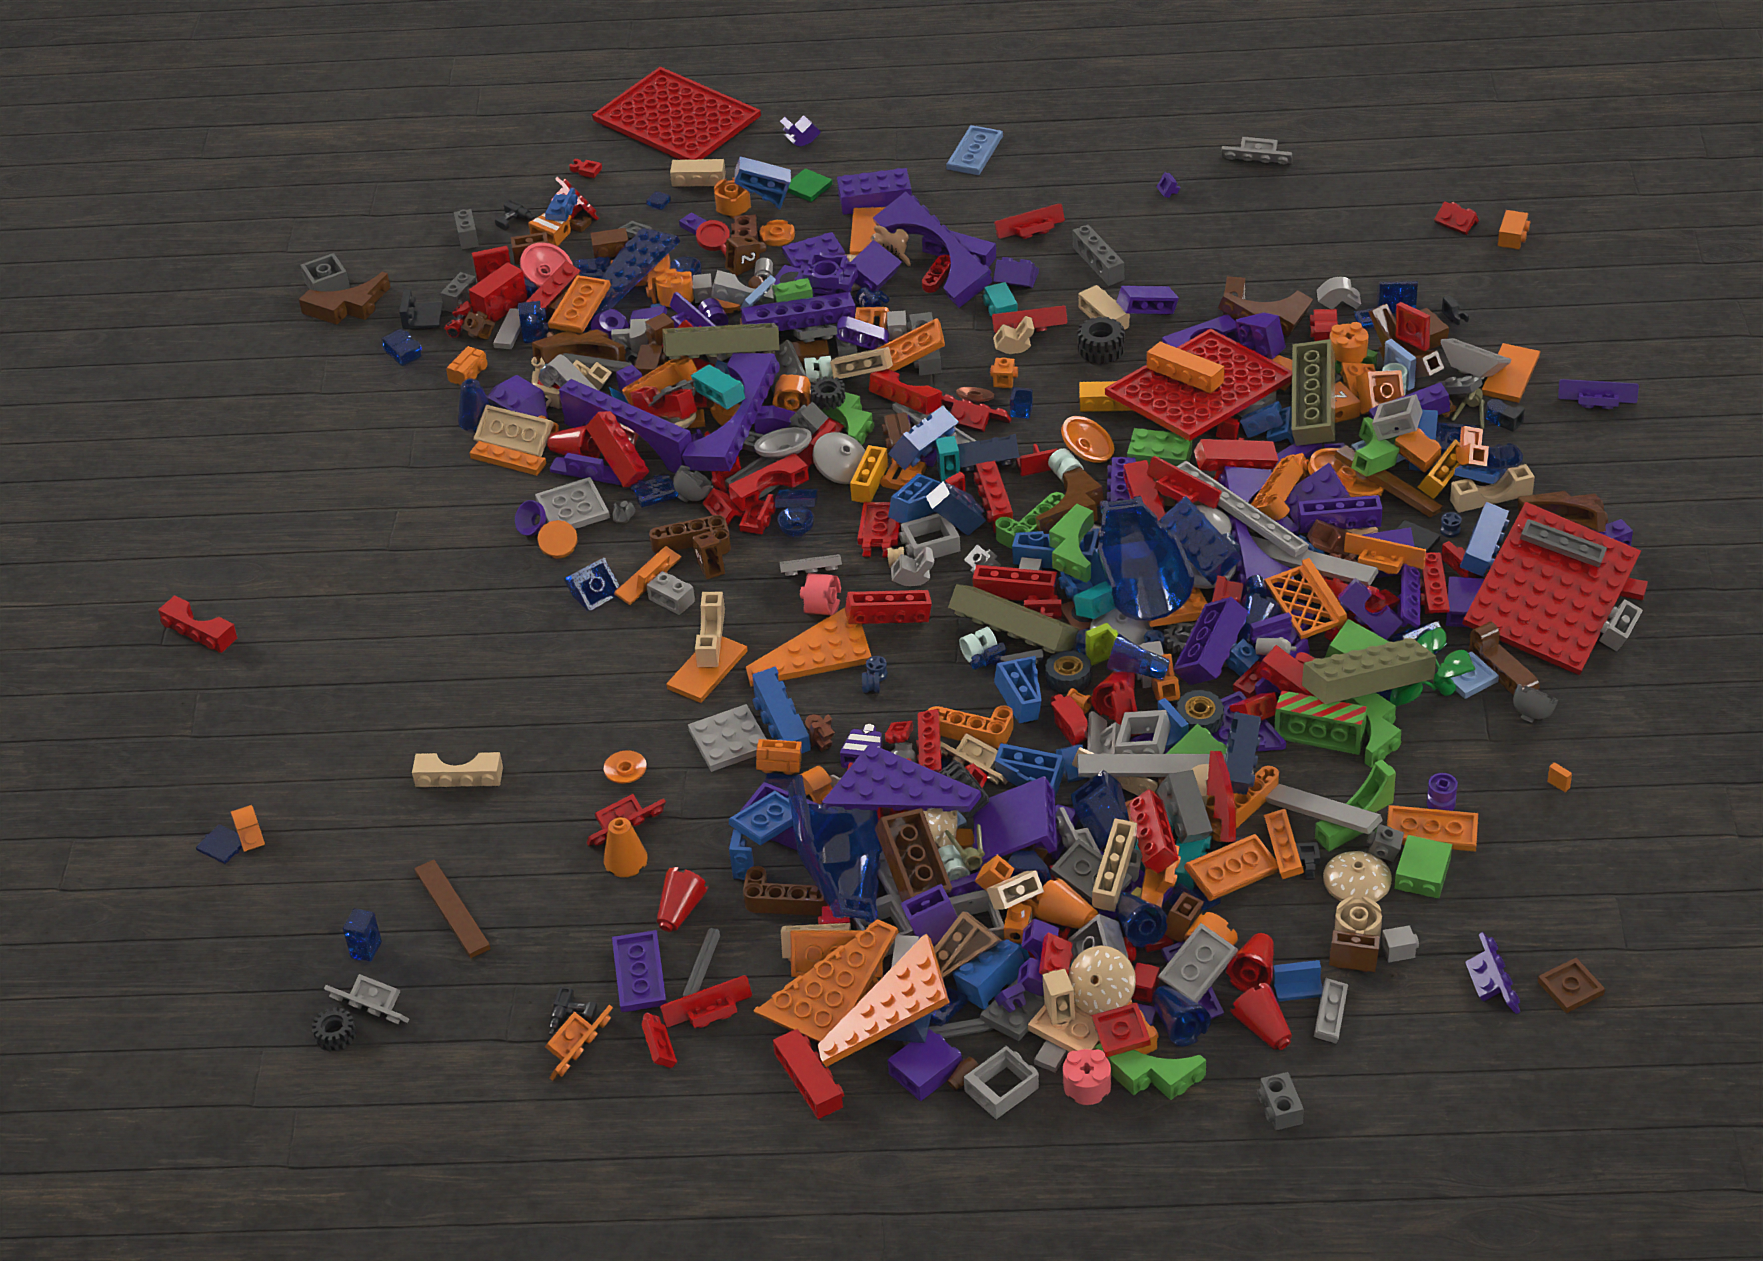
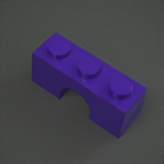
(1382, 623)
(1033, 941)

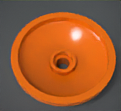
(1087, 439)

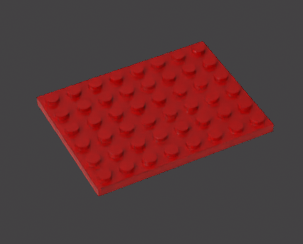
(676, 115)
(1190, 409)
(1549, 599)

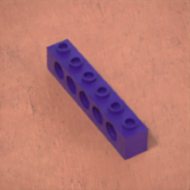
(801, 312)

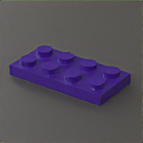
(639, 971)

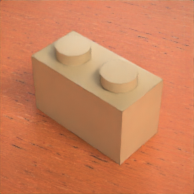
(1015, 890)
(1058, 996)

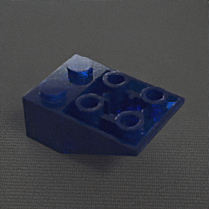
(1099, 804)

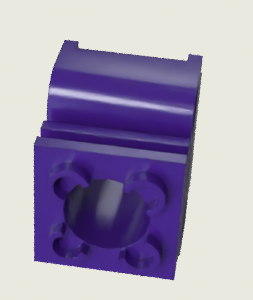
(828, 273)

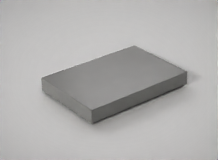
(1198, 963)

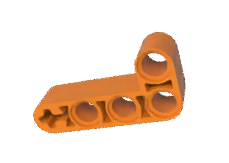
(663, 376)
(1277, 488)
(988, 730)
(1245, 805)

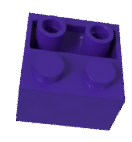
(1015, 273)
(1261, 334)
(930, 913)

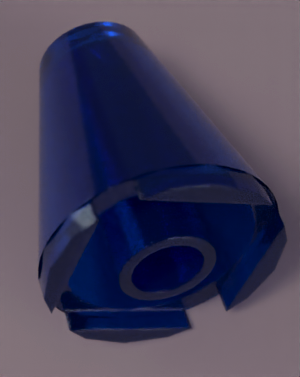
(471, 404)
(1258, 610)
(1140, 920)
(1180, 1015)

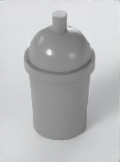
(1265, 645)

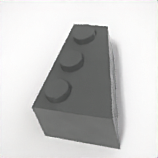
(1185, 806)

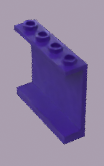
(1017, 820)

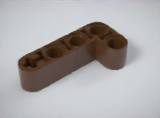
(680, 534)
(1485, 645)
(780, 898)

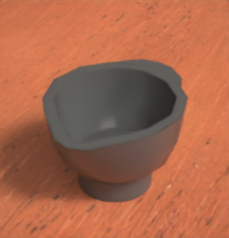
(905, 750)

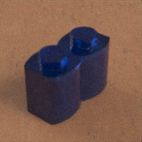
(401, 347)

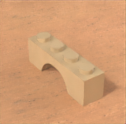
(1513, 484)
(712, 619)
(481, 771)

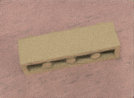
(1114, 865)

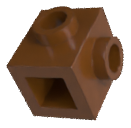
(478, 325)

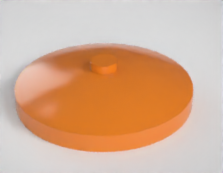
(1354, 482)

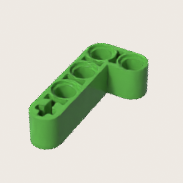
(1007, 528)

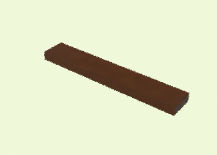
(1394, 485)
(452, 909)

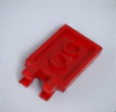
(877, 528)

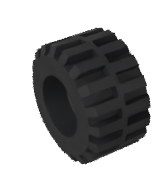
(1101, 340)
(959, 773)

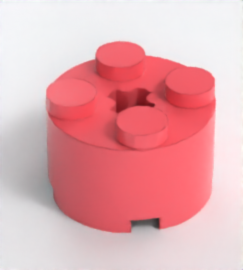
(821, 594)
(1087, 1076)

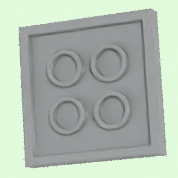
(574, 503)
(810, 564)
(727, 737)

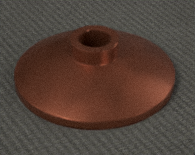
(975, 394)

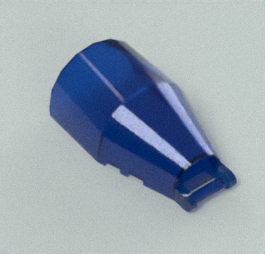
(1142, 561)
(838, 853)

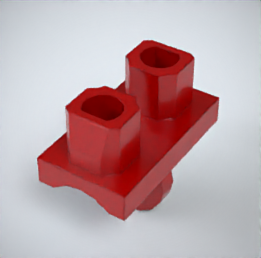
(1049, 607)

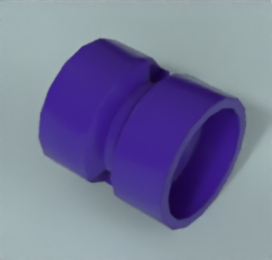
(713, 311)
(1442, 792)

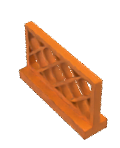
(1322, 593)

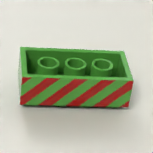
(1313, 723)

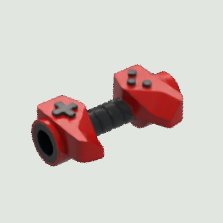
(454, 326)

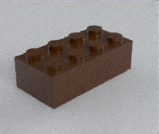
(911, 853)

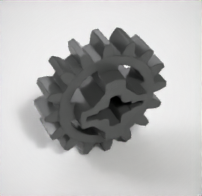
(1177, 635)

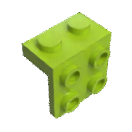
(1100, 643)

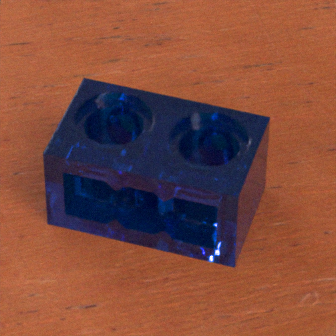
(532, 321)

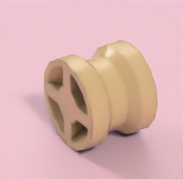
(893, 555)

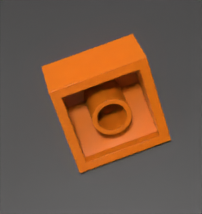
(1378, 388)

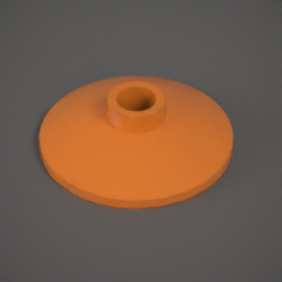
(625, 767)

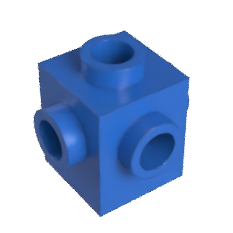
(1242, 657)

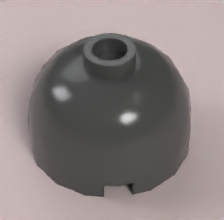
(691, 485)
(1533, 703)

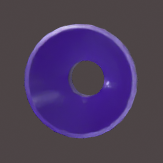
(526, 517)

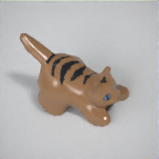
(894, 242)

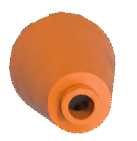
(623, 849)
(1063, 905)

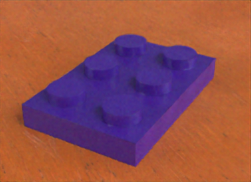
(825, 244)
(1318, 486)

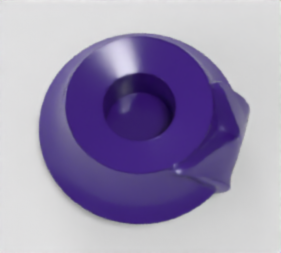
(609, 321)

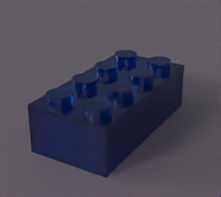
(1201, 540)

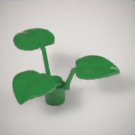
(1455, 664)

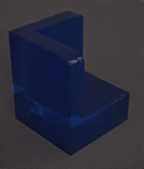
(1021, 402)

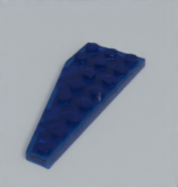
(634, 263)

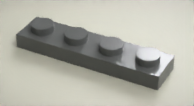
(1563, 543)

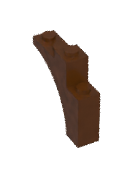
(355, 301)
(1289, 310)
(591, 344)
(1427, 361)
(1079, 490)
(1581, 509)

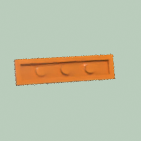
(507, 458)
(1283, 843)

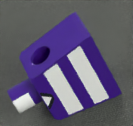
(857, 742)

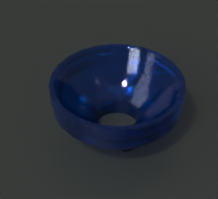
(687, 264)
(795, 517)

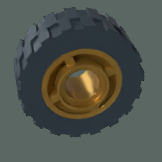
(1068, 671)
(1202, 709)

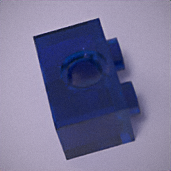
(362, 935)

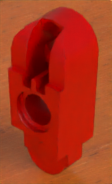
(1070, 719)

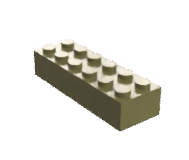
(720, 339)
(1313, 392)
(1013, 618)
(1368, 670)

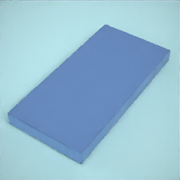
(974, 150)

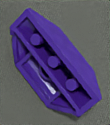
(519, 396)

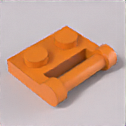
(868, 314)
(904, 476)

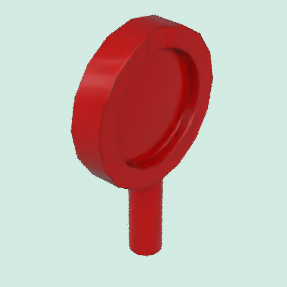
(713, 236)

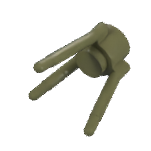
(1472, 399)
(970, 856)

